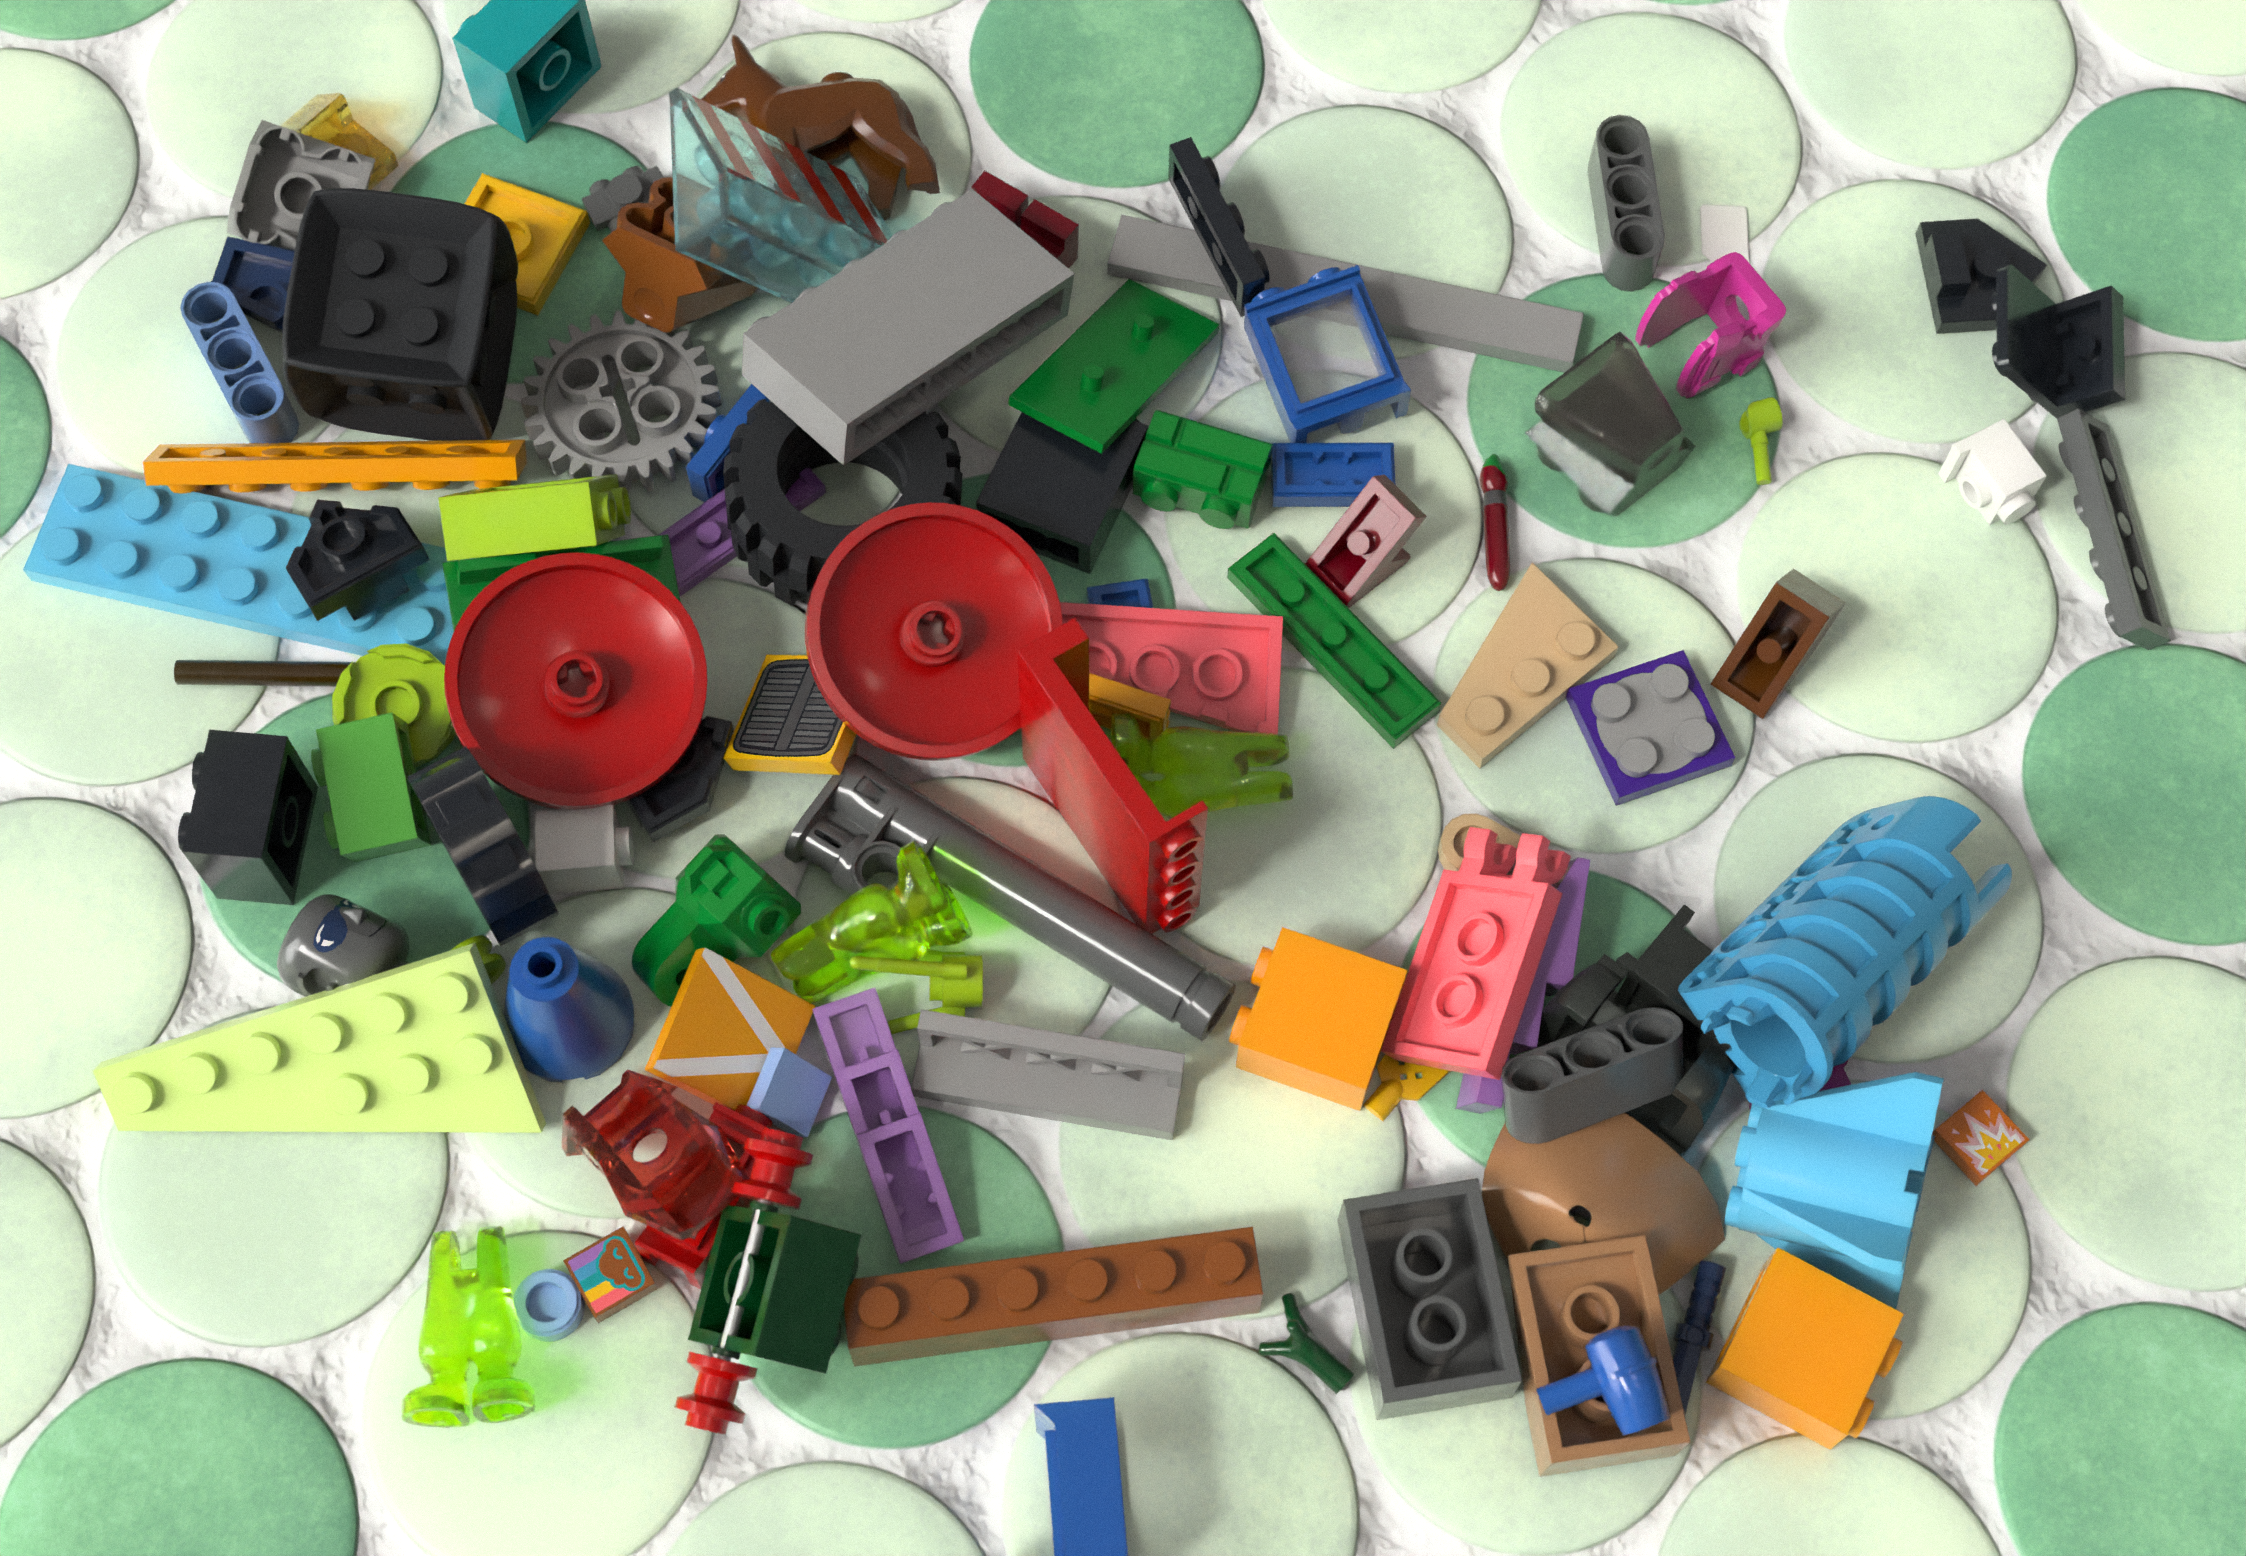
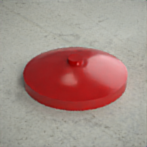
(924, 628)
(576, 681)

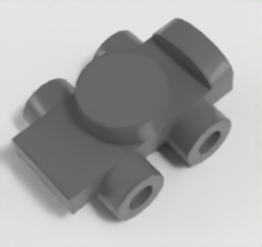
(609, 197)

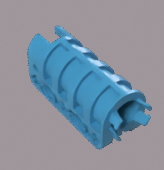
(1840, 945)

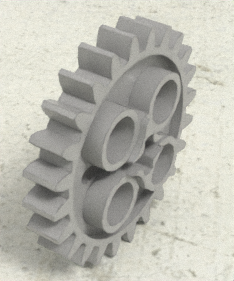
(566, 418)

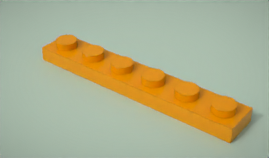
(315, 464)

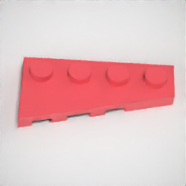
(1203, 661)

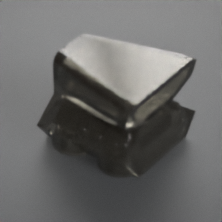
(1609, 428)

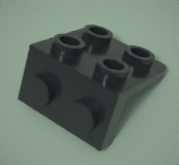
(2062, 351)

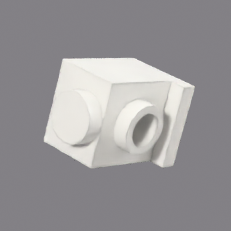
(1994, 473)

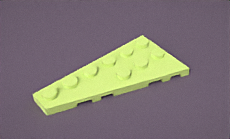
(370, 1056)

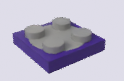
(1650, 727)

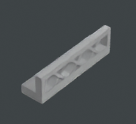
(1048, 1074)

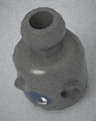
(337, 945)

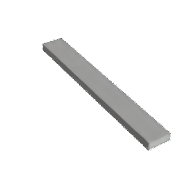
(1404, 304)

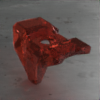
(680, 1186)

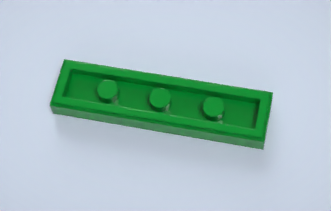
(1334, 640)

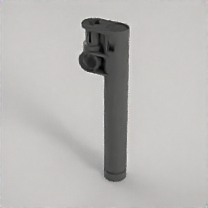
(869, 815)

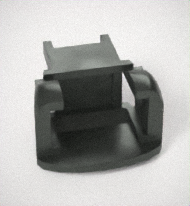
(1652, 983)

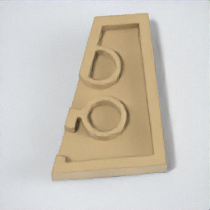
(1523, 668)

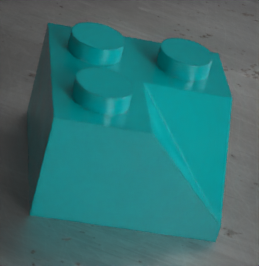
(526, 59)

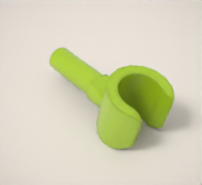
(1757, 421)

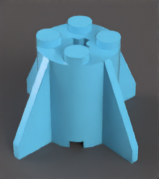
(1840, 1177)

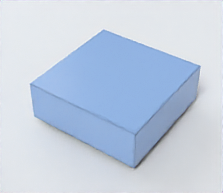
(789, 1091)

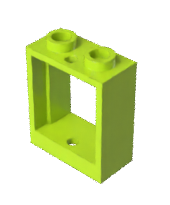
(534, 517)

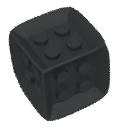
(400, 314)

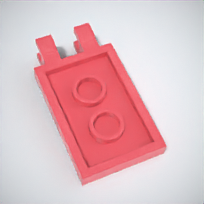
(1477, 956)

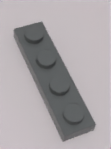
(2118, 548)

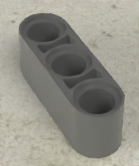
(1621, 225)
(1593, 1075)

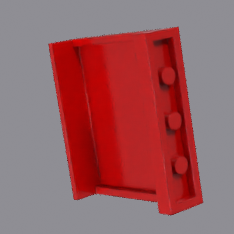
(1144, 859)

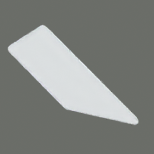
(1724, 231)

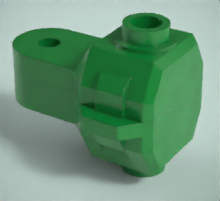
(719, 905)

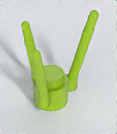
(952, 979)

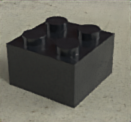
(249, 817)

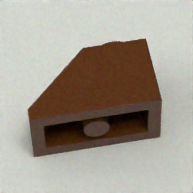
(1777, 642)

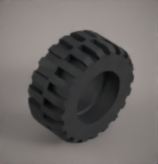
(768, 460)

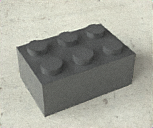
(1428, 1299)

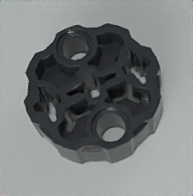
(483, 845)

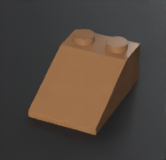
(1559, 1306)

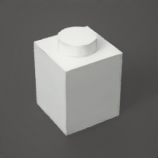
(582, 849)

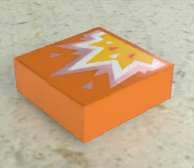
(1979, 1137)

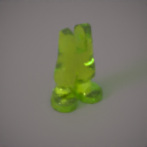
(1203, 765)
(874, 924)
(467, 1321)

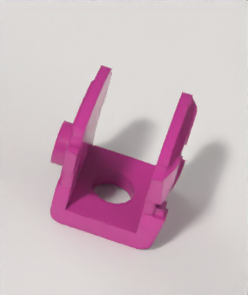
(1736, 342)

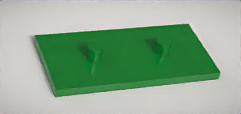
(1114, 365)

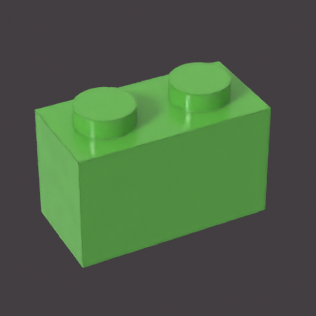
(368, 788)

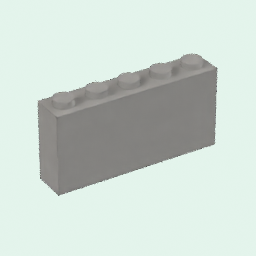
(906, 325)

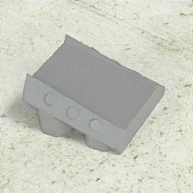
(279, 179)

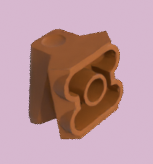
(660, 283)

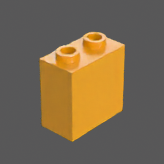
(1317, 1017)
(1807, 1350)

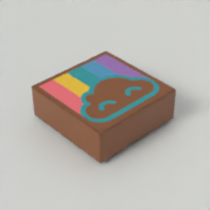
(610, 1274)

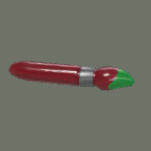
(1496, 525)

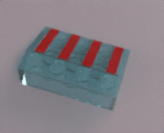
(763, 203)

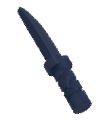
(1694, 1334)

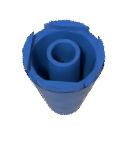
(566, 1011)

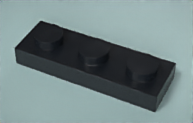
(1216, 223)

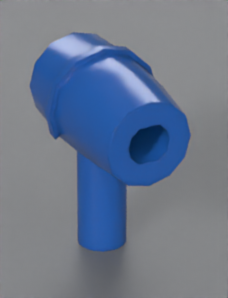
(1620, 1373)

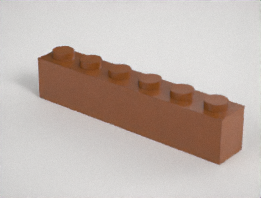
(1052, 1296)

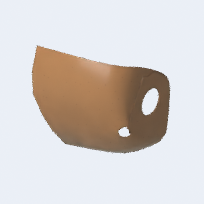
(1620, 1176)

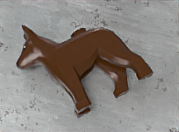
(831, 122)

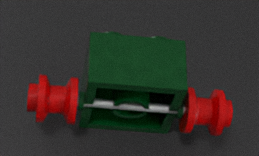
(768, 1285)

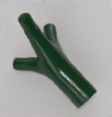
(1307, 1349)

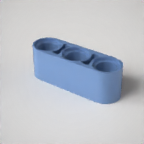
(233, 343)

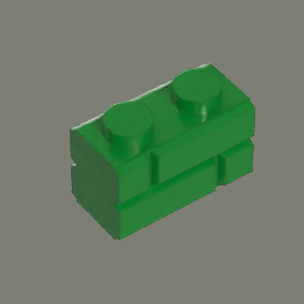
(1201, 470)

